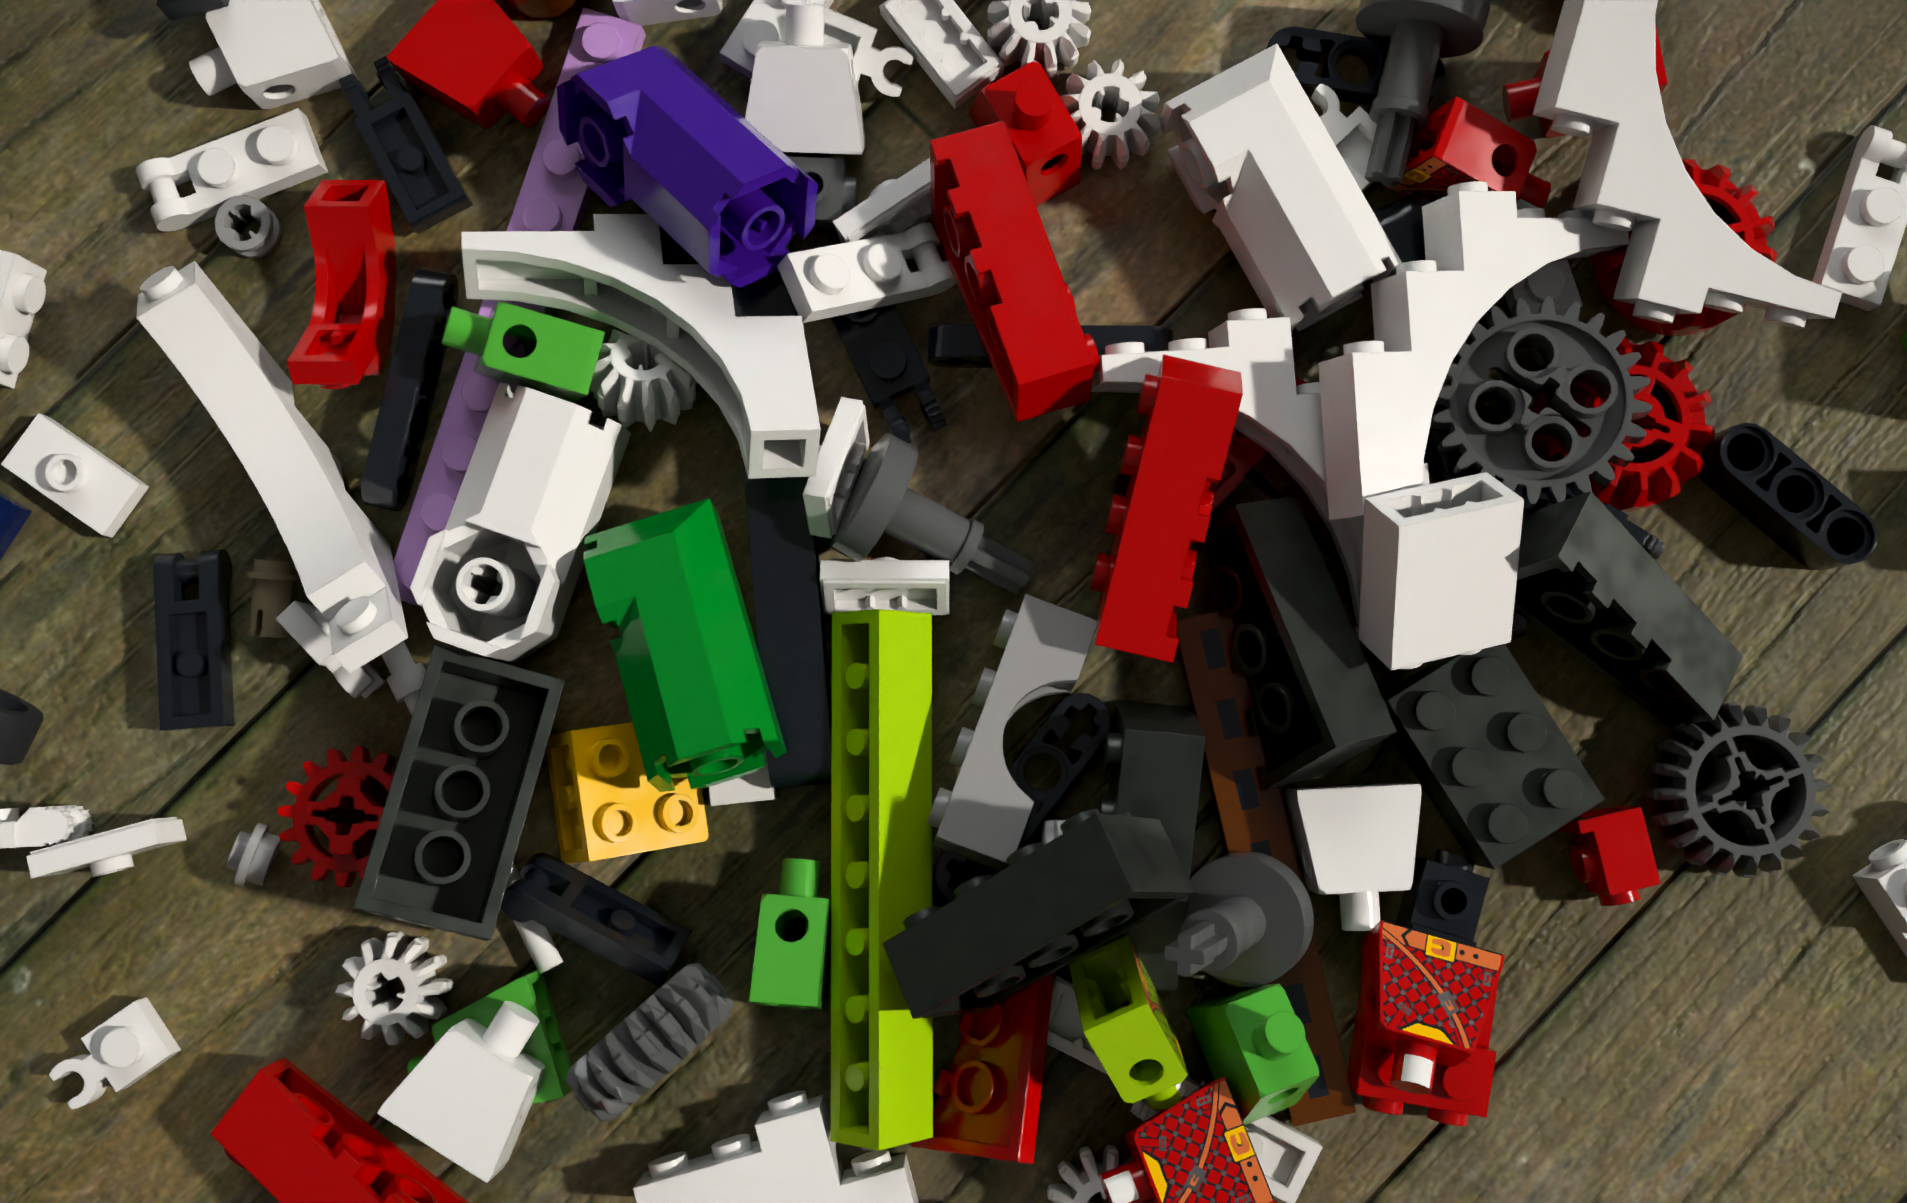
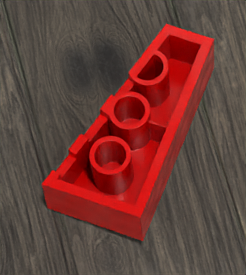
(1009, 272)
(1165, 505)
(318, 1149)

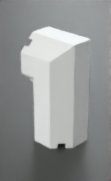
(1277, 189)
(519, 525)

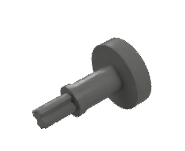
(1417, 37)
(886, 505)
(1243, 921)

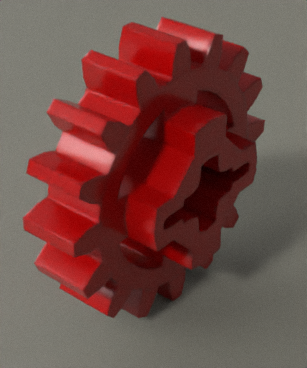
(353, 790)

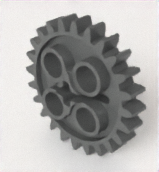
(1571, 355)

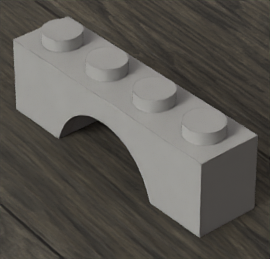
(1040, 659)

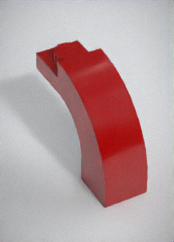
(353, 287)

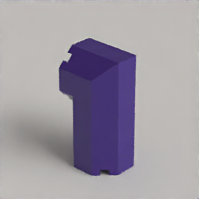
(687, 162)

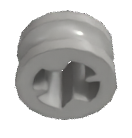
(237, 209)

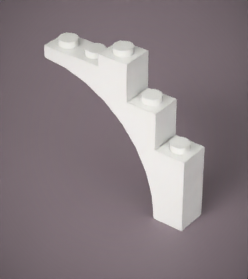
(1636, 182)
(617, 276)
(1385, 390)
(1271, 412)
(785, 1165)

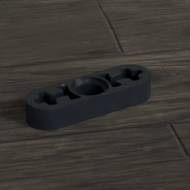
(1312, 42)

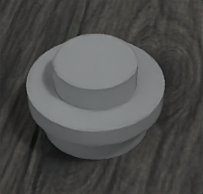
(253, 856)

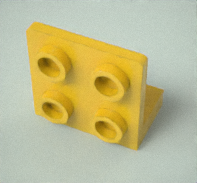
(608, 804)

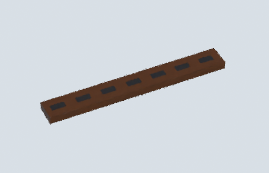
(1258, 823)

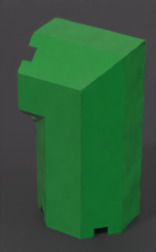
(684, 647)

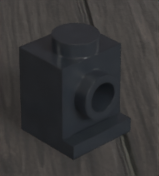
(1422, 903)

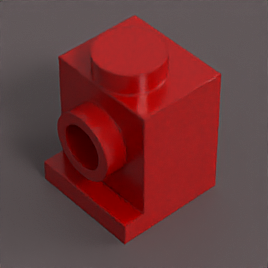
(1613, 853)

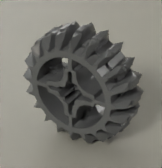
(1762, 834)
(649, 1042)

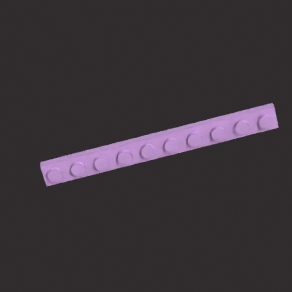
(549, 200)

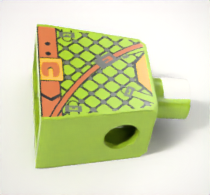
(1136, 1041)

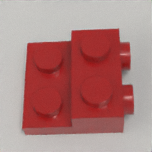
(1455, 1090)

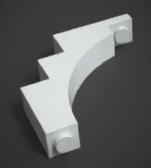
(332, 542)

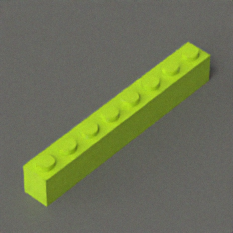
(879, 873)

